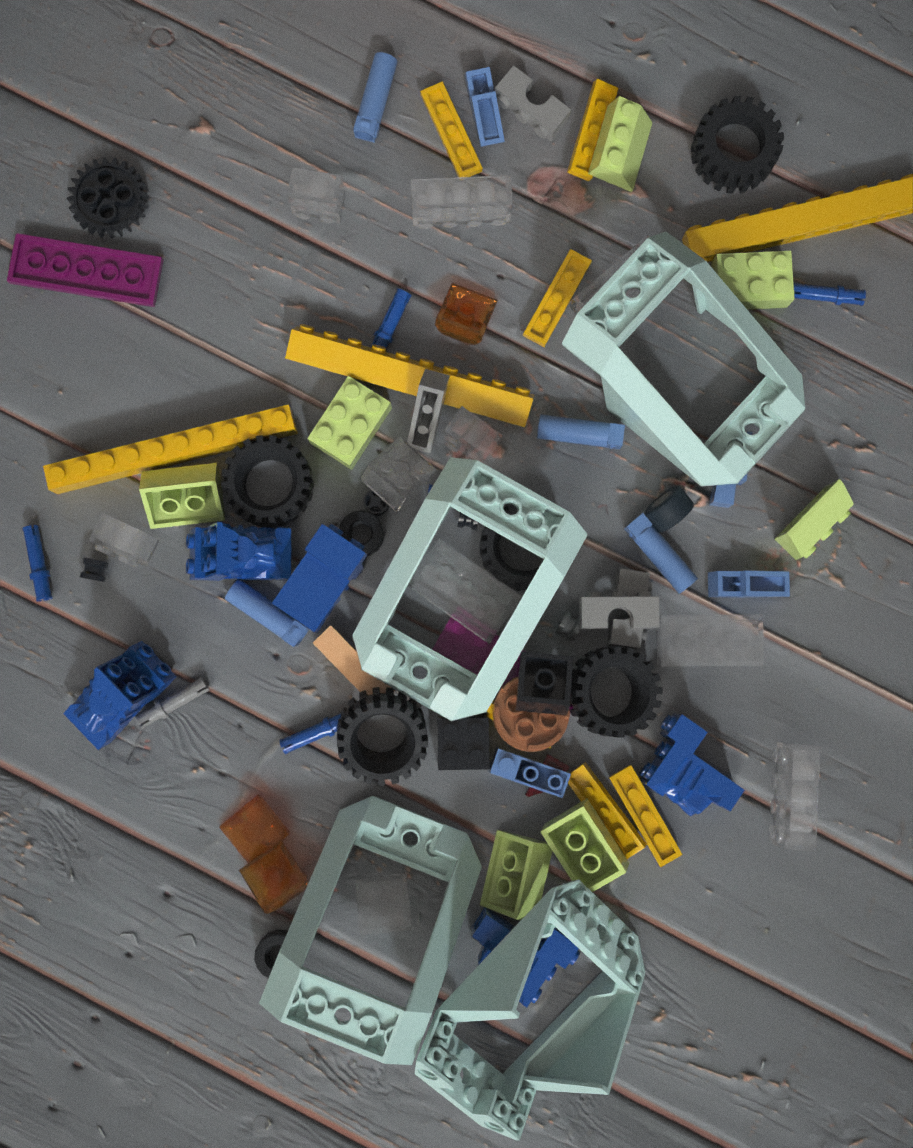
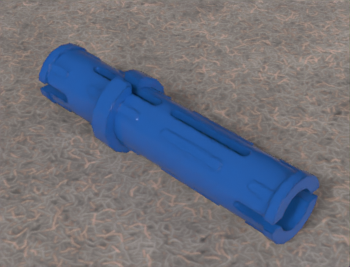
(830, 294)
(391, 319)
(39, 572)
(311, 734)

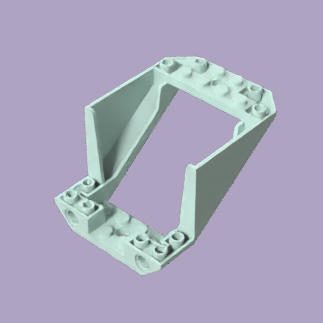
(631, 398)
(536, 526)
(310, 998)
(575, 1051)

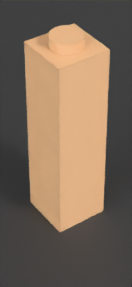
(346, 660)

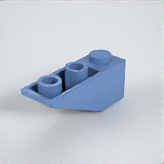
(529, 772)

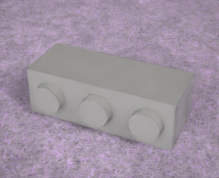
(428, 410)

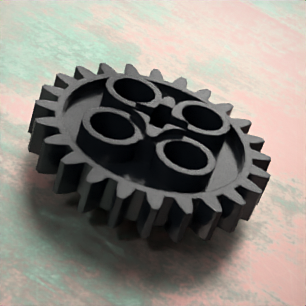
(91, 184)

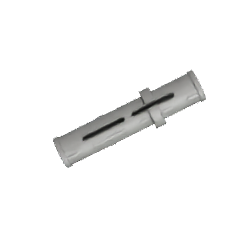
(169, 704)

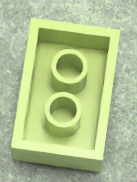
(758, 278)
(350, 422)
(585, 846)

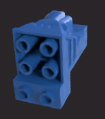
(238, 553)
(321, 577)
(119, 693)
(685, 776)
(492, 929)

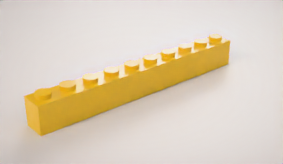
(803, 220)
(404, 374)
(168, 450)

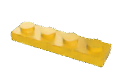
(600, 97)
(451, 130)
(557, 298)
(587, 785)
(645, 815)

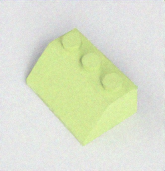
(621, 143)
(182, 495)
(816, 520)
(515, 874)

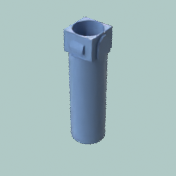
(375, 97)
(580, 431)
(661, 553)
(266, 613)

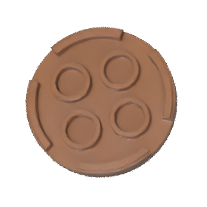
(525, 729)

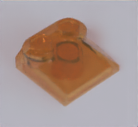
(465, 314)
(254, 829)
(274, 878)

